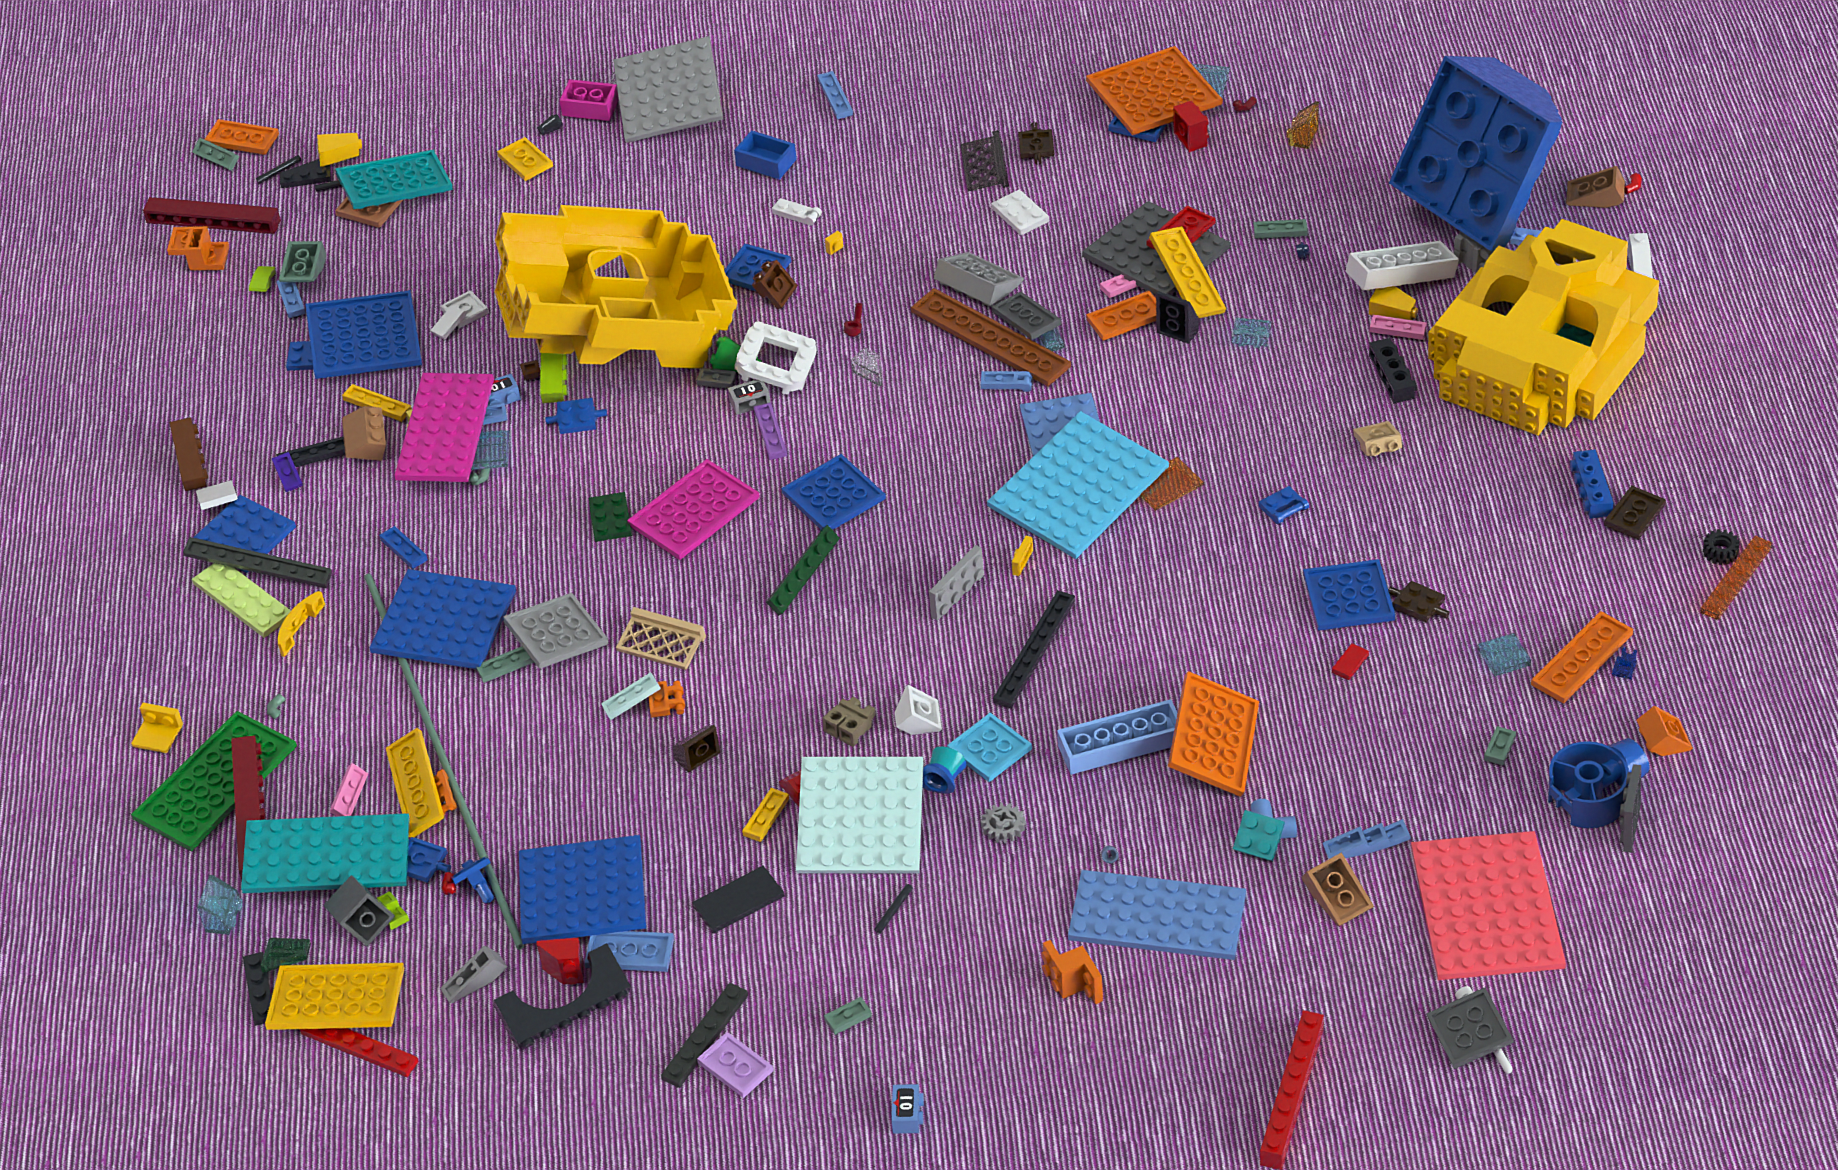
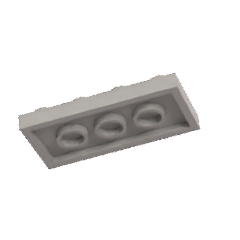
(956, 583)

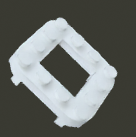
(788, 380)

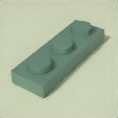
(215, 154)
(1280, 228)
(504, 664)

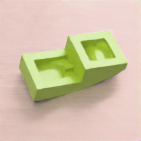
(262, 278)
(392, 904)

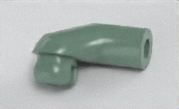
(480, 478)
(273, 705)

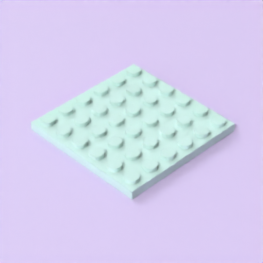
(860, 815)

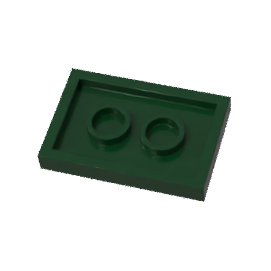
(609, 516)

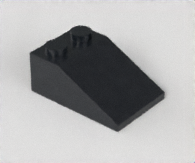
(1176, 318)

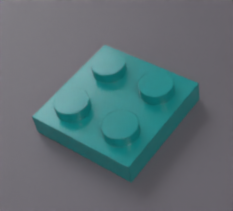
(1258, 835)

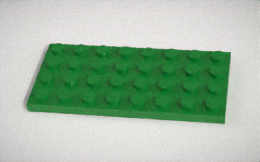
(203, 787)

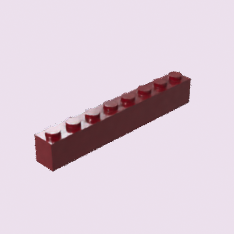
(212, 214)
(247, 788)

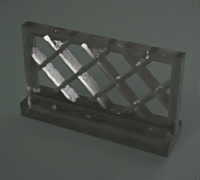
(997, 160)

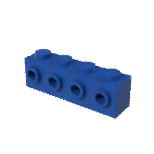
(1591, 483)

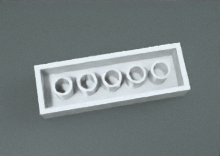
(1401, 265)

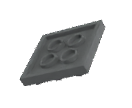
(1630, 808)
(1469, 1028)

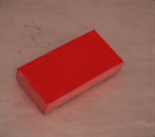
(1350, 661)

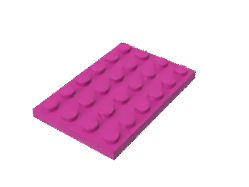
(693, 509)

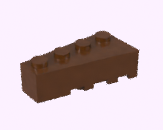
(188, 453)

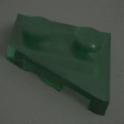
(284, 952)

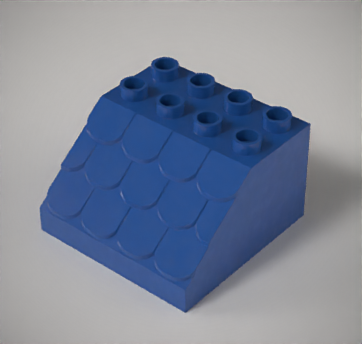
(1478, 147)

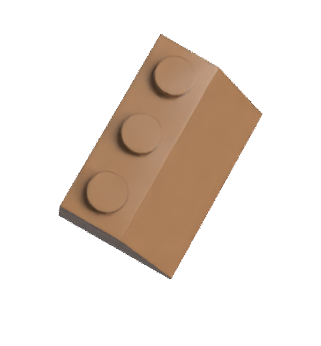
(364, 434)

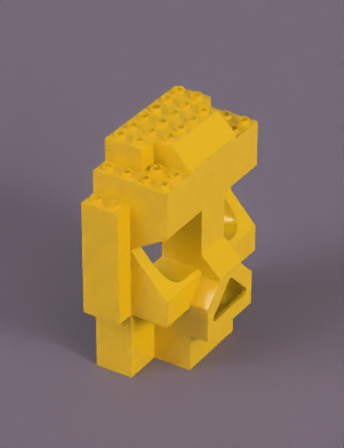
(667, 304)
(1516, 362)

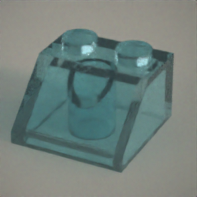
(219, 906)

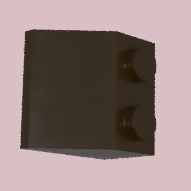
(697, 748)

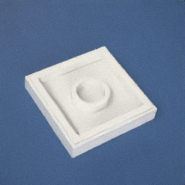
(470, 304)
(216, 495)

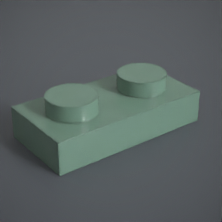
(1500, 745)
(847, 1015)

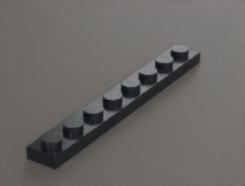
(1034, 649)

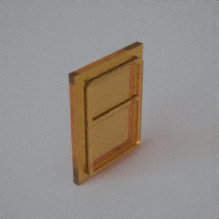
(1171, 484)

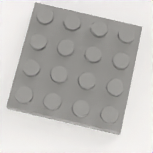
(555, 630)

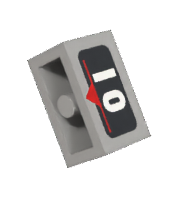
(747, 395)

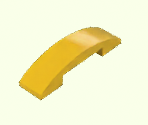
(307, 607)

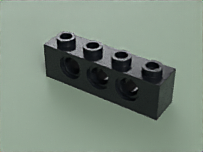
(1392, 370)

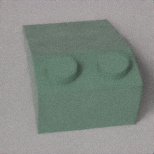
(303, 261)

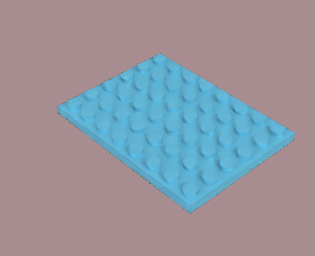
(1078, 484)

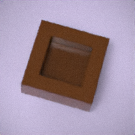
(530, 370)

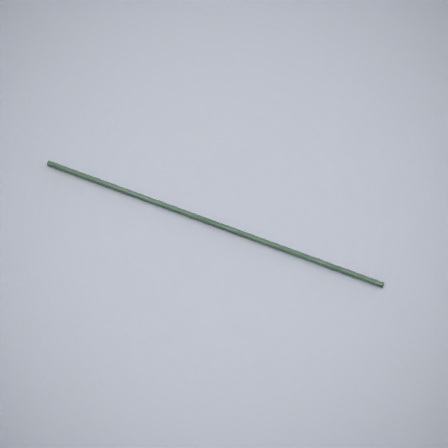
(452, 780)

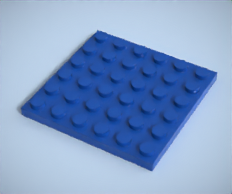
(363, 334)
(443, 619)
(581, 889)

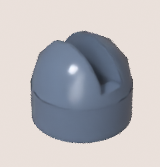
(1104, 854)

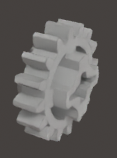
(1003, 823)

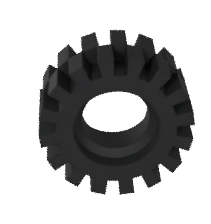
(1722, 539)

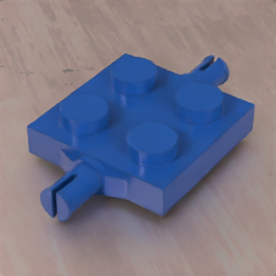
(576, 415)
(425, 859)

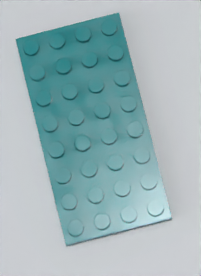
(325, 852)

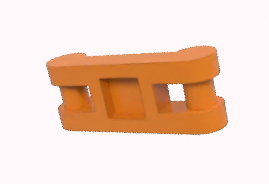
(444, 791)

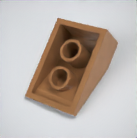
(1597, 189)
(1337, 890)

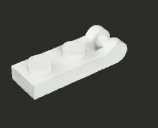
(796, 211)

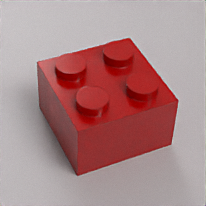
(1190, 126)

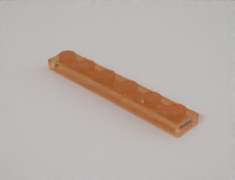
(1736, 577)

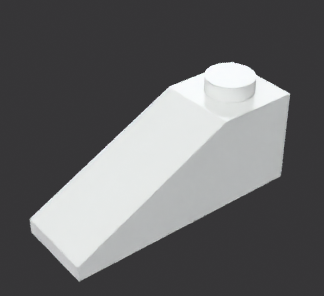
(1640, 254)

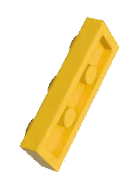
(765, 814)

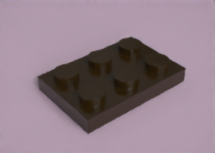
(1635, 512)

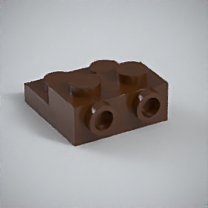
(774, 283)

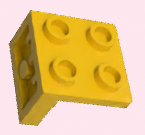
(158, 729)

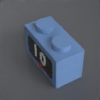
(504, 391)
(906, 1108)

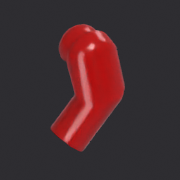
(1635, 184)
(447, 885)

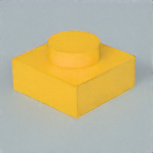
(834, 242)

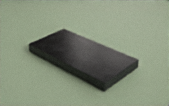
(738, 899)

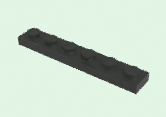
(704, 1035)

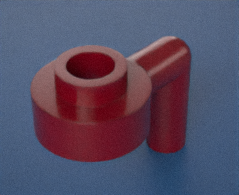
(854, 327)

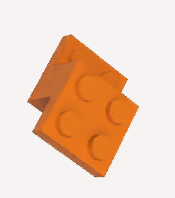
(198, 248)
(1072, 972)

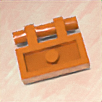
(660, 702)

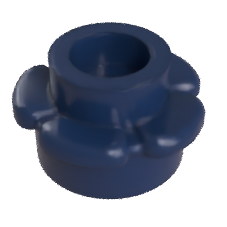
(1302, 250)

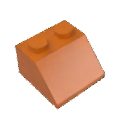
(1663, 732)

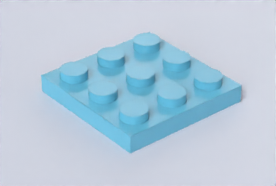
(990, 747)

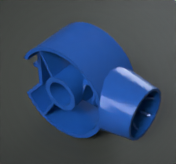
(1584, 771)

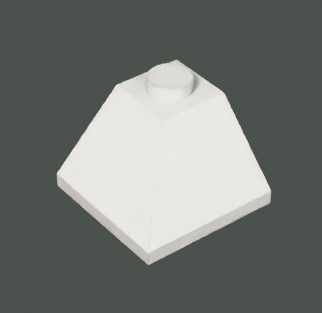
(917, 712)

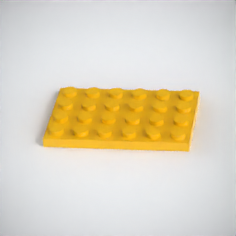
(335, 996)

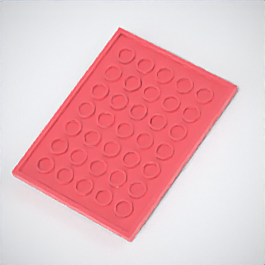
(1487, 905)

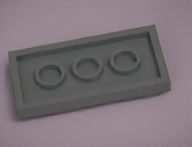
(1026, 315)

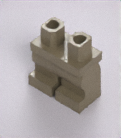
(848, 720)

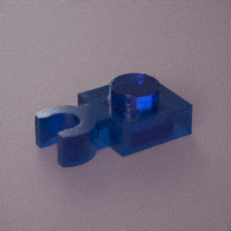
(1625, 664)

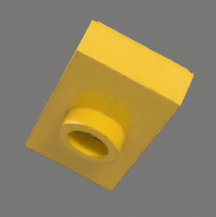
(1022, 555)

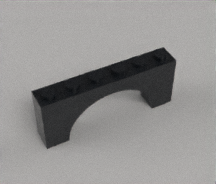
(529, 1023)

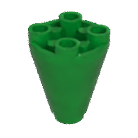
(726, 354)

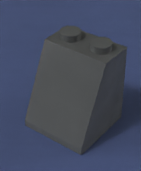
(359, 910)

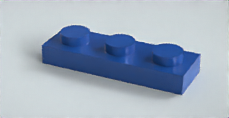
(403, 547)

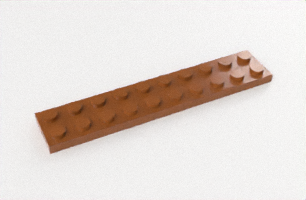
(990, 336)

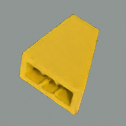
(337, 147)
(1392, 303)

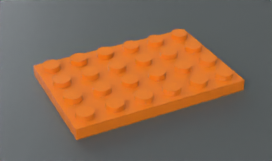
(1213, 734)

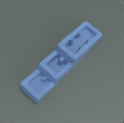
(1366, 841)

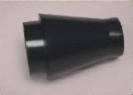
(551, 124)

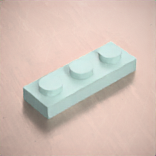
(630, 696)

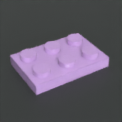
(735, 1064)

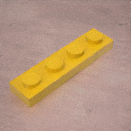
(364, 397)

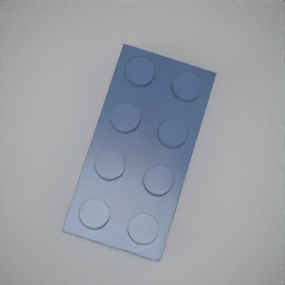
(636, 949)

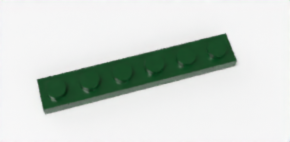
(802, 570)

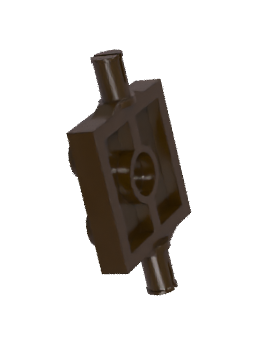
(1036, 143)
(1418, 601)

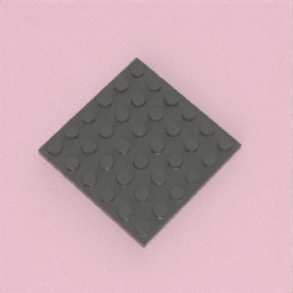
(1125, 249)

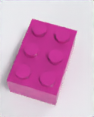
(589, 100)

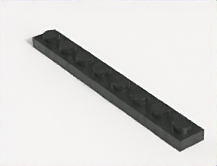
(257, 562)

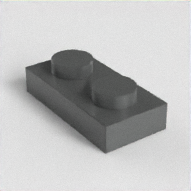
(716, 378)

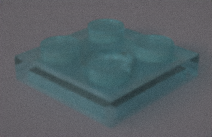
(1504, 654)

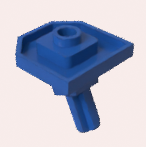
(471, 870)

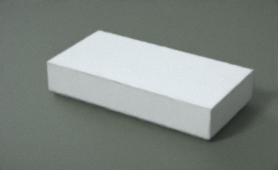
(448, 322)

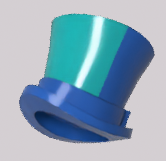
(942, 770)

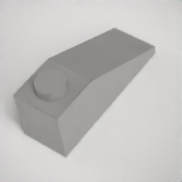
(475, 974)

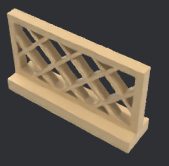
(667, 626)

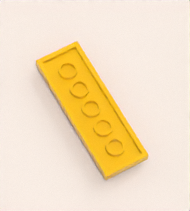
(1187, 271)
(415, 782)

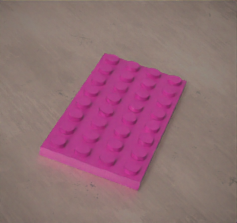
(444, 427)

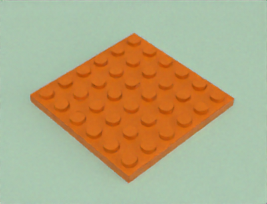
(1149, 87)

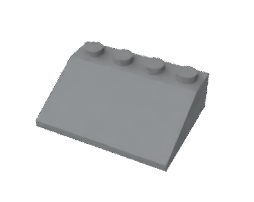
(976, 277)

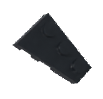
(305, 175)

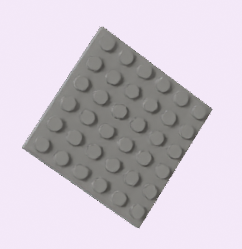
(668, 89)

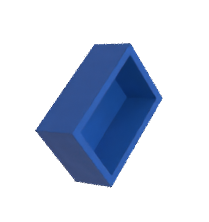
(765, 154)

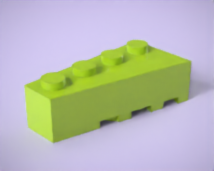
(553, 377)

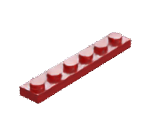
(365, 1048)

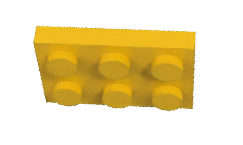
(525, 158)

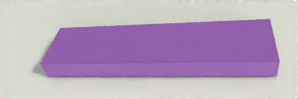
(770, 431)

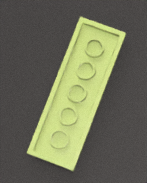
(242, 598)

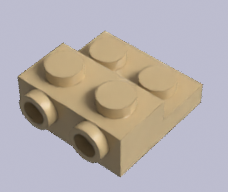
(1378, 438)

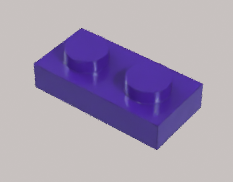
(287, 472)

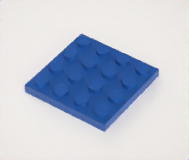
(833, 493)
(247, 527)
(1348, 594)

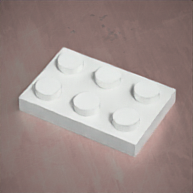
(1020, 212)

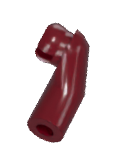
(1239, 106)

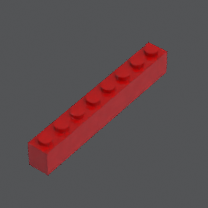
(1291, 1090)

